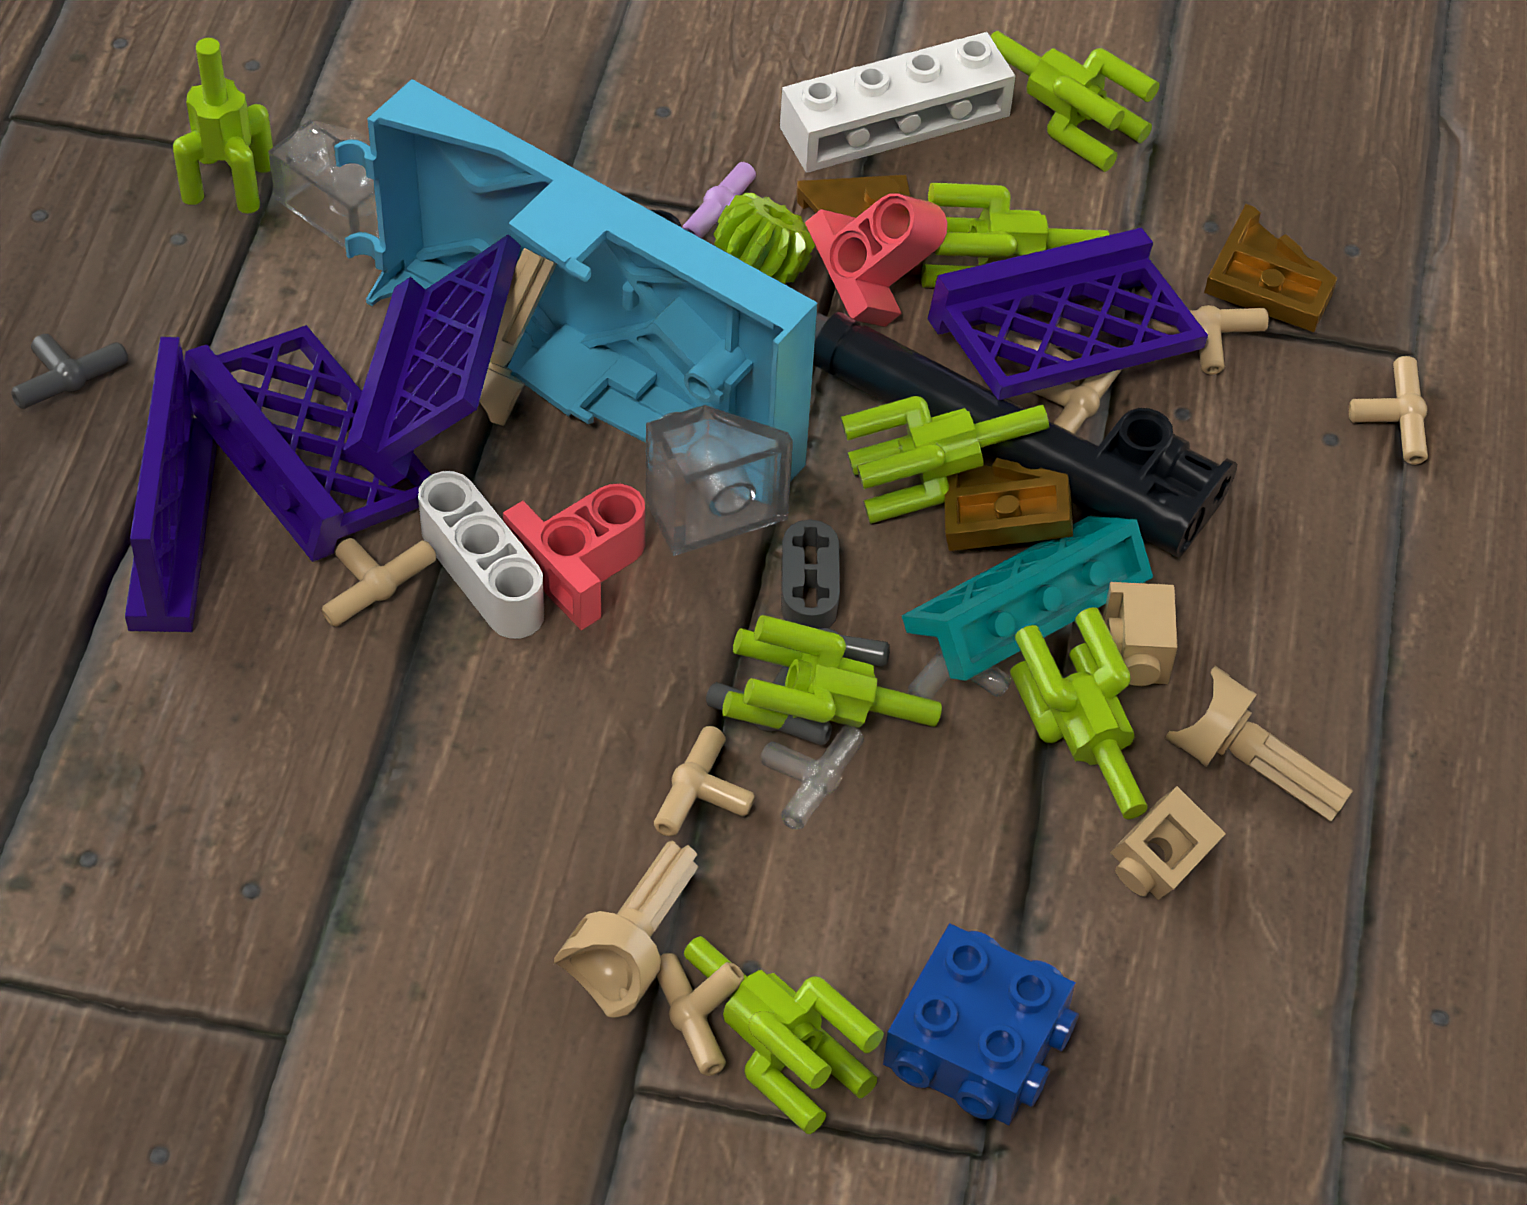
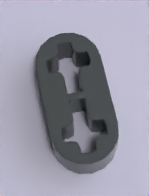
(798, 575)

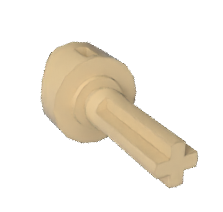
(526, 288)
(1227, 727)
(615, 951)

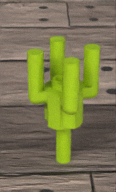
(1079, 94)
(222, 131)
(998, 230)
(931, 449)
(818, 682)
(1083, 704)
(788, 1033)

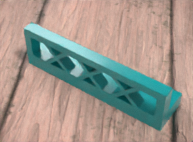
(1035, 587)

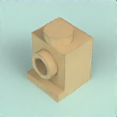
(1143, 629)
(1180, 831)

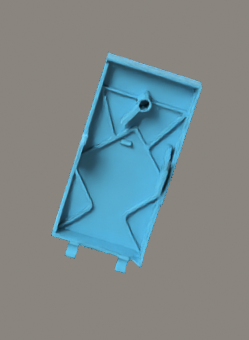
(636, 306)

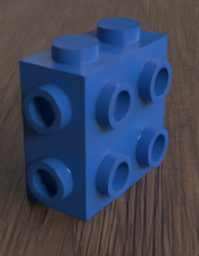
(981, 1025)

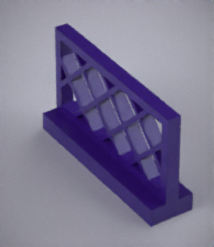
(1051, 283)
(430, 360)
(267, 451)
(170, 503)

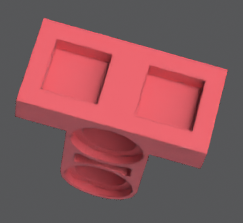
(889, 246)
(583, 546)

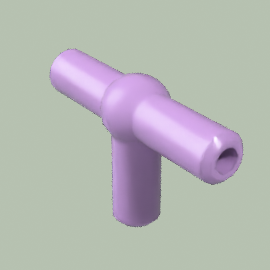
(718, 197)

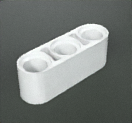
(482, 554)

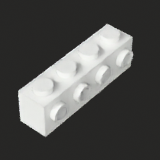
(896, 101)

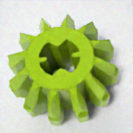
(765, 236)

